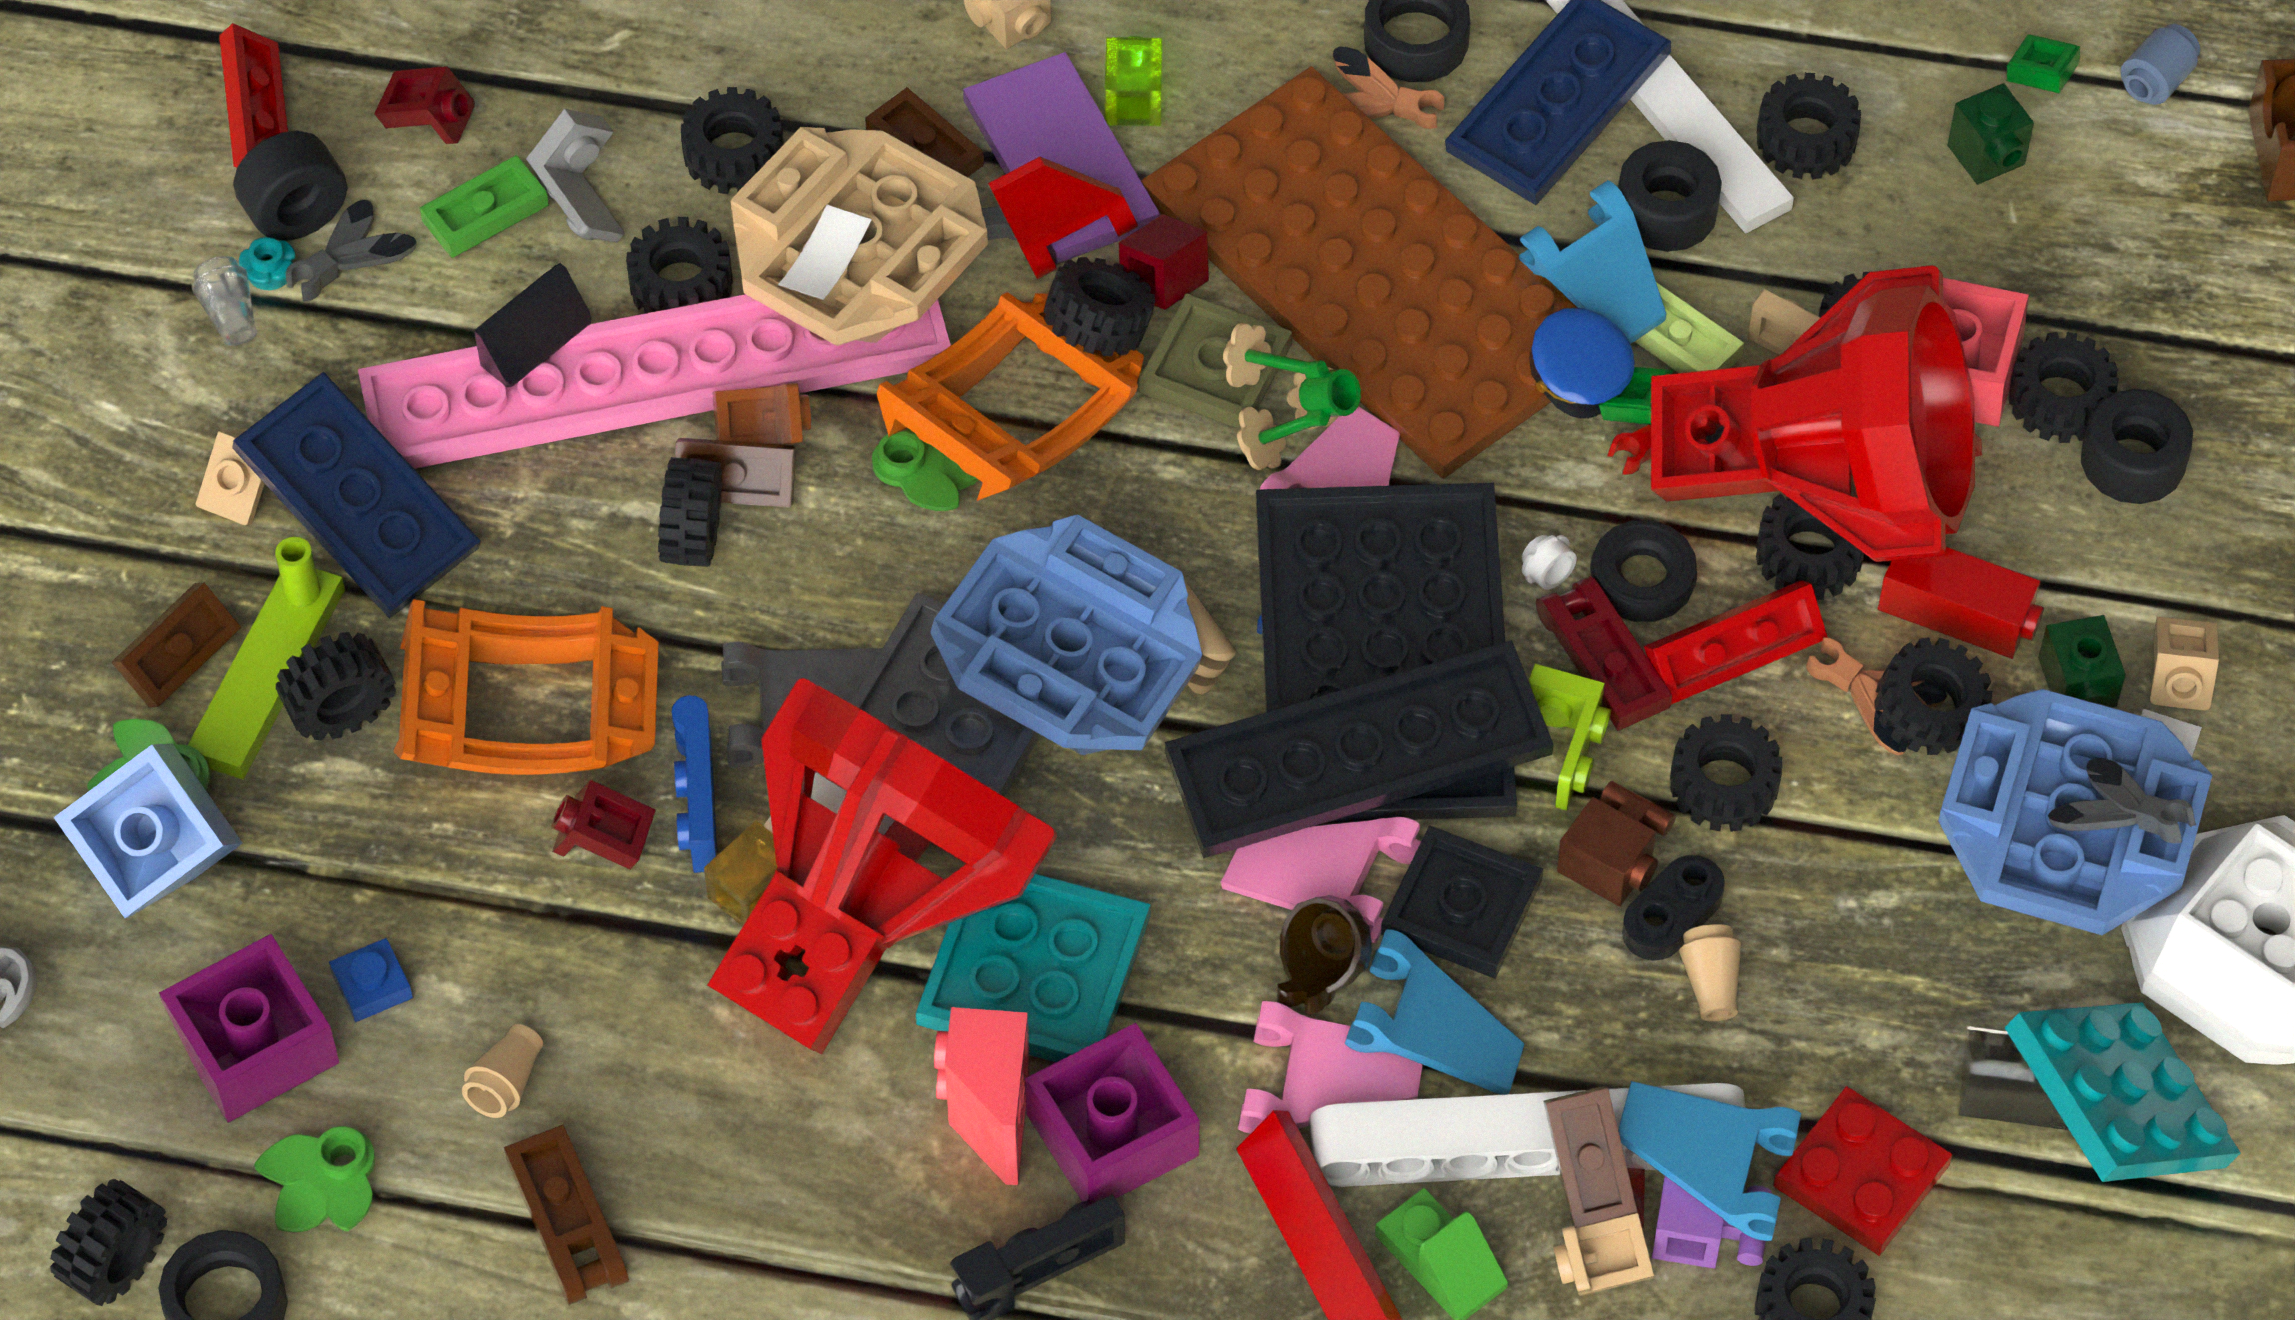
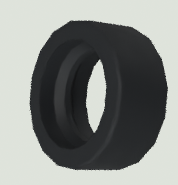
(1417, 61)
(217, 1251)

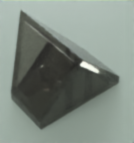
(2001, 1084)

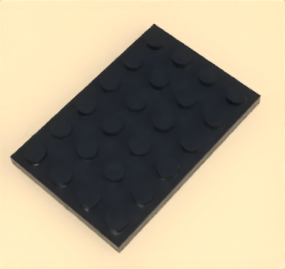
(1377, 588)

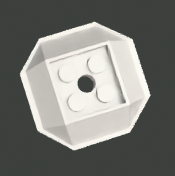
(2204, 946)

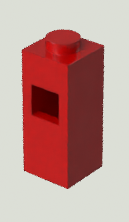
(1964, 599)

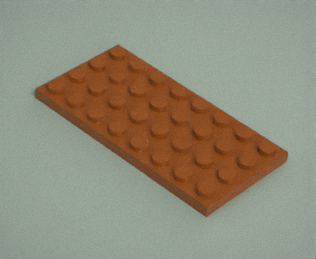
(1368, 266)

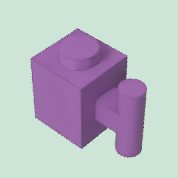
(1692, 1232)

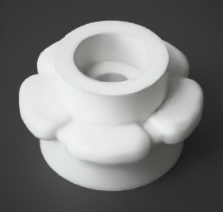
(1548, 561)

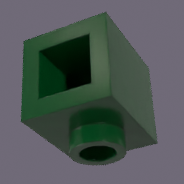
(1990, 133)
(2082, 661)

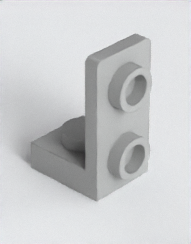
(560, 161)

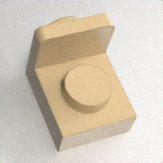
(2184, 663)

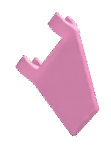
(1347, 454)
(1322, 863)
(1323, 1069)

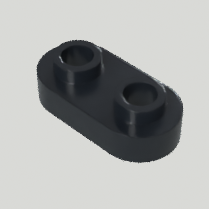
(1675, 903)

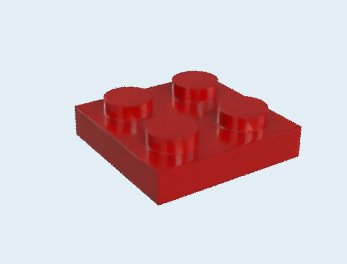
(1862, 1170)

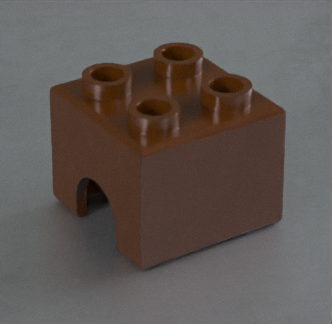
(2274, 127)

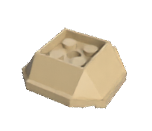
(917, 244)

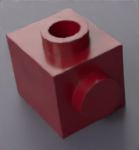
(1167, 257)

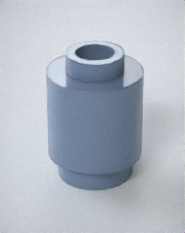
(2160, 64)

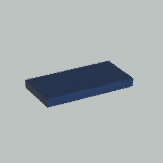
(1558, 97)
(356, 494)

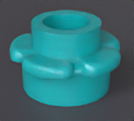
(268, 273)

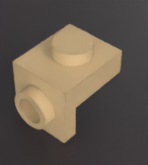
(1010, 19)
(1778, 322)
(1604, 1255)

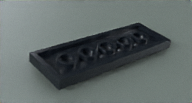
(1358, 748)

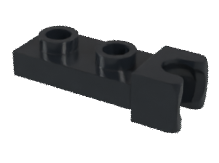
(993, 1277)

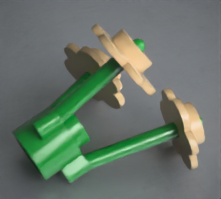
(1318, 395)

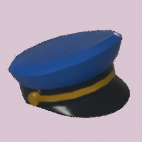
(1580, 361)

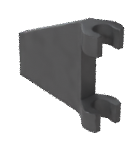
(778, 671)

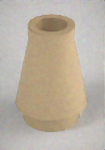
(1712, 966)
(501, 1074)

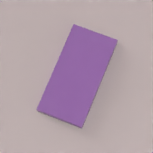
(1053, 116)

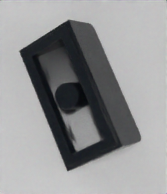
(532, 326)

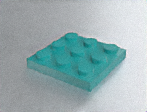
(1050, 954)
(2122, 1091)

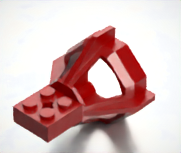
(1862, 391)
(846, 886)

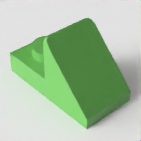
(1443, 1254)

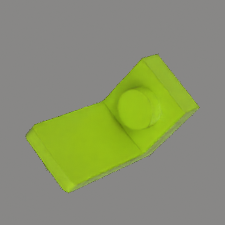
(1574, 704)

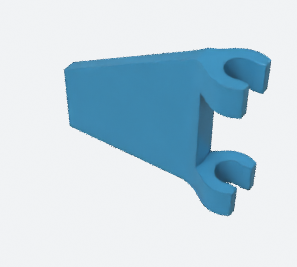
(1604, 268)
(1434, 1021)
(1709, 1149)

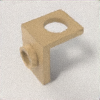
(229, 483)

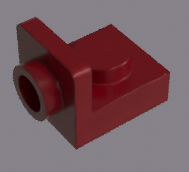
(426, 98)
(603, 824)

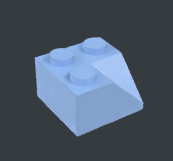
(148, 829)

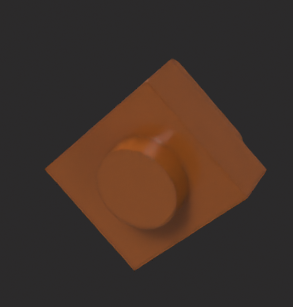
(762, 415)

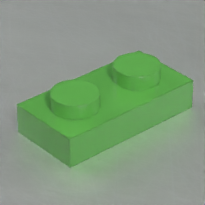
(484, 206)

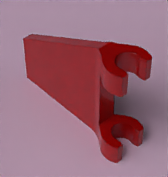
(1052, 202)

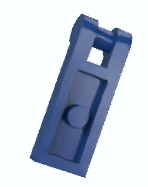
(695, 780)

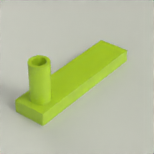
(247, 696)

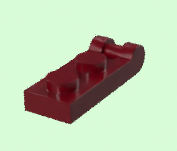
(1605, 652)

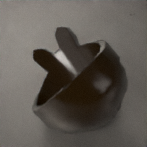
(1322, 951)

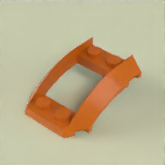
(933, 409)
(437, 682)

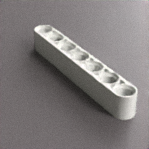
(1455, 1136)

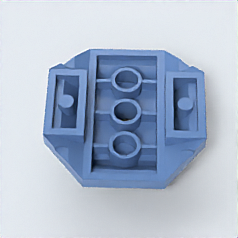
(1071, 635)
(2032, 758)

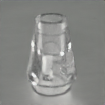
(226, 298)

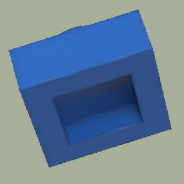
(370, 980)

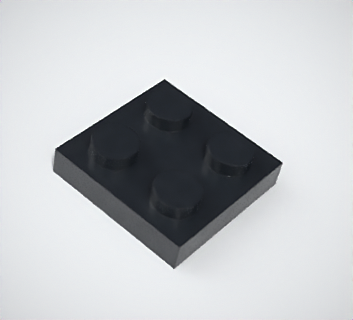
(1463, 901)

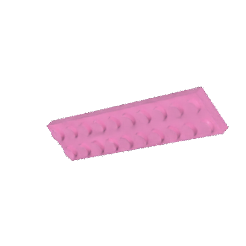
(623, 377)

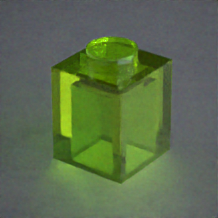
(1133, 81)

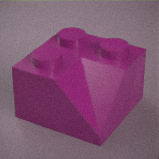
(250, 1027)
(1112, 1116)

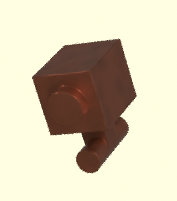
(1614, 843)

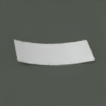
(826, 252)

